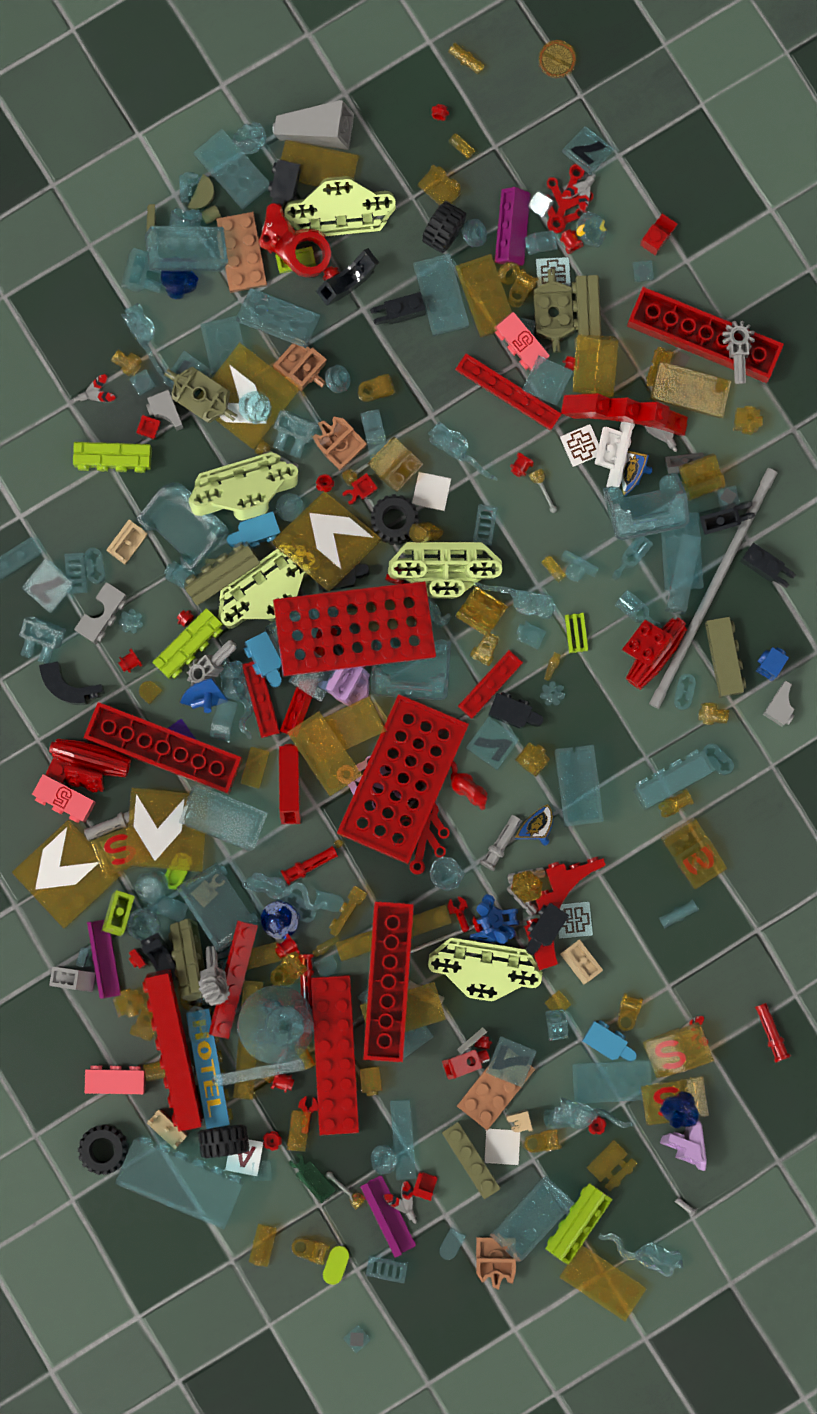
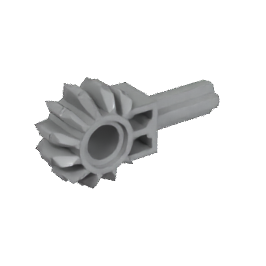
(738, 349)
(210, 664)
(213, 980)

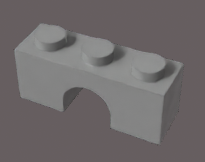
(94, 628)

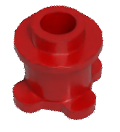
(571, 241)
(521, 465)
(129, 661)
(286, 947)
(283, 1082)

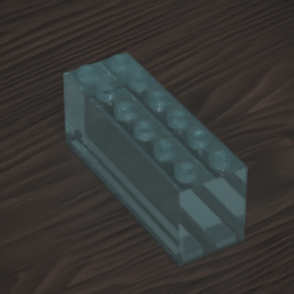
(180, 1182)

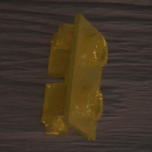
(659, 355)
(298, 1130)
(262, 1245)

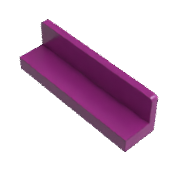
(512, 226)
(104, 960)
(388, 1218)

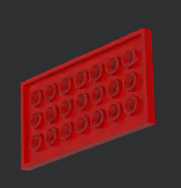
(359, 598)
(390, 783)

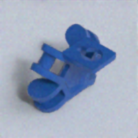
(492, 921)

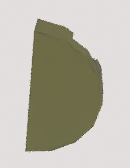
(203, 194)
(151, 215)

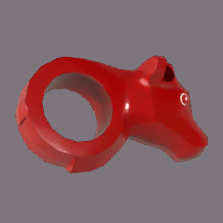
(282, 239)

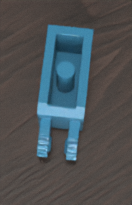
(255, 531)
(264, 657)
(607, 1042)

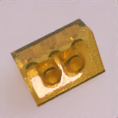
(595, 365)

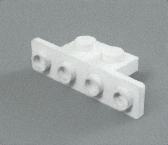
(613, 451)

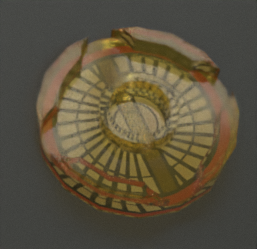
(557, 59)

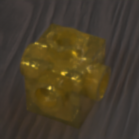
(741, 422)
(533, 758)
(526, 886)
(122, 1006)

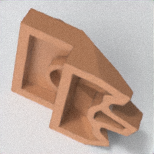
(339, 442)
(493, 1262)

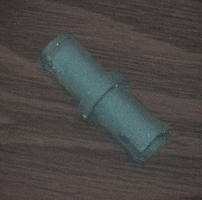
(678, 914)

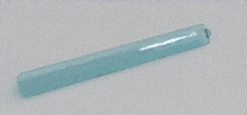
(257, 1072)

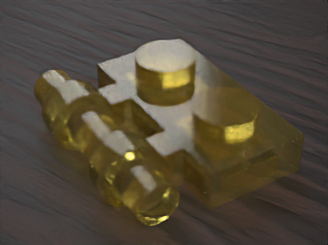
(607, 1161)

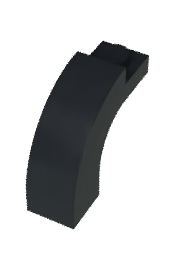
(349, 279)
(54, 681)
(159, 954)

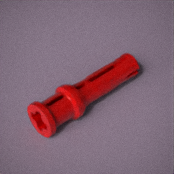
(300, 869)
(305, 979)
(775, 1041)

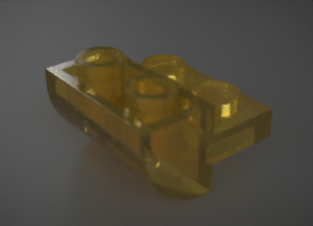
(395, 464)
(701, 477)
(481, 611)

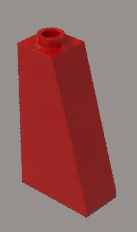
(289, 784)

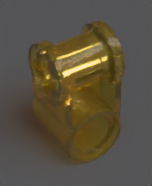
(524, 286)
(378, 387)
(288, 970)
(629, 1011)
(543, 1141)
(311, 1250)

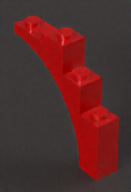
(624, 410)
(561, 884)

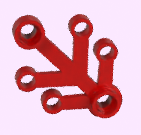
(564, 204)
(427, 835)

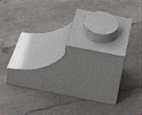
(163, 407)
(779, 708)
(72, 979)

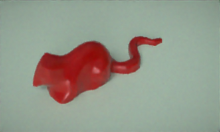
(464, 785)

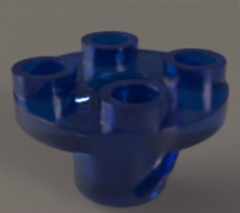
(178, 283)
(279, 919)
(680, 1110)

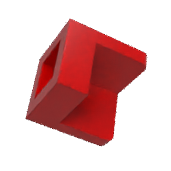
(424, 1186)

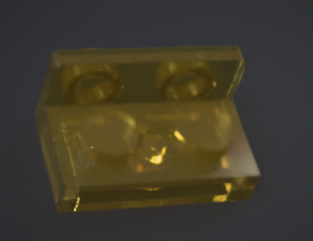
(439, 186)

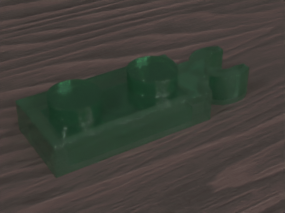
(313, 1179)

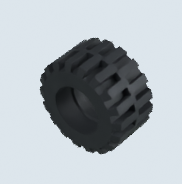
(444, 227)
(393, 503)
(223, 1141)
(86, 1152)

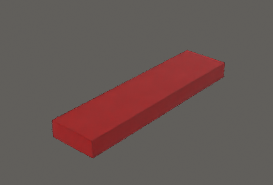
(490, 684)
(261, 702)

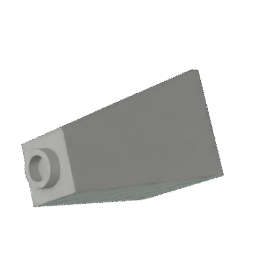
(319, 125)

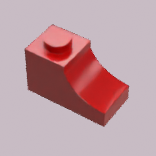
(658, 234)

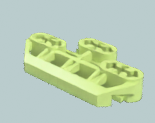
(341, 204)
(240, 492)
(447, 570)
(260, 596)
(484, 972)

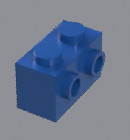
(771, 663)

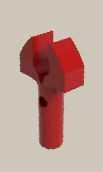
(460, 913)
(314, 1107)

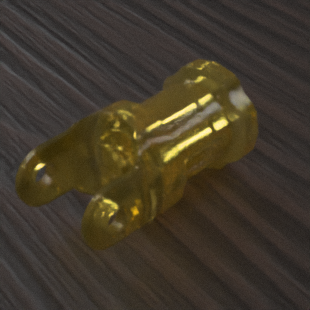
(673, 804)

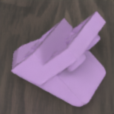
(349, 685)
(689, 1146)

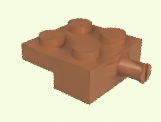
(301, 366)

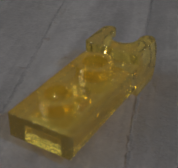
(356, 897)

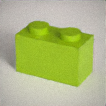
(118, 913)

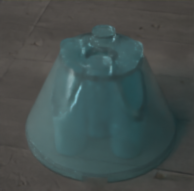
(265, 1013)

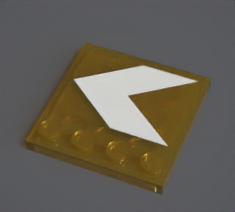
(248, 373)
(326, 541)
(156, 835)
(64, 874)

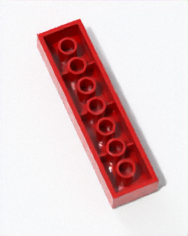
(699, 333)
(163, 748)
(388, 981)
(174, 1050)
(335, 1055)

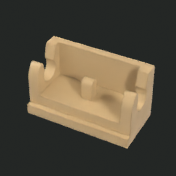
(127, 542)
(581, 962)
(523, 1121)
(164, 1127)

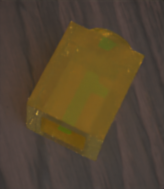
(370, 1080)

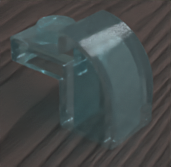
(223, 720)

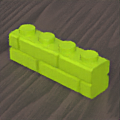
(112, 455)
(187, 644)
(578, 1223)

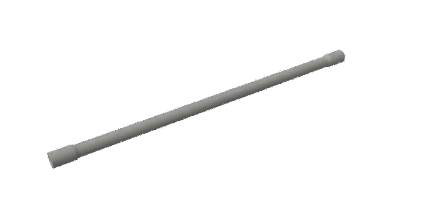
(661, 691)

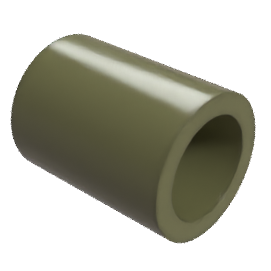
(210, 214)

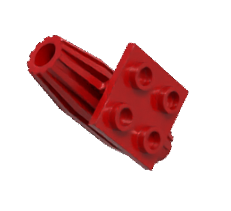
(652, 649)
(88, 763)

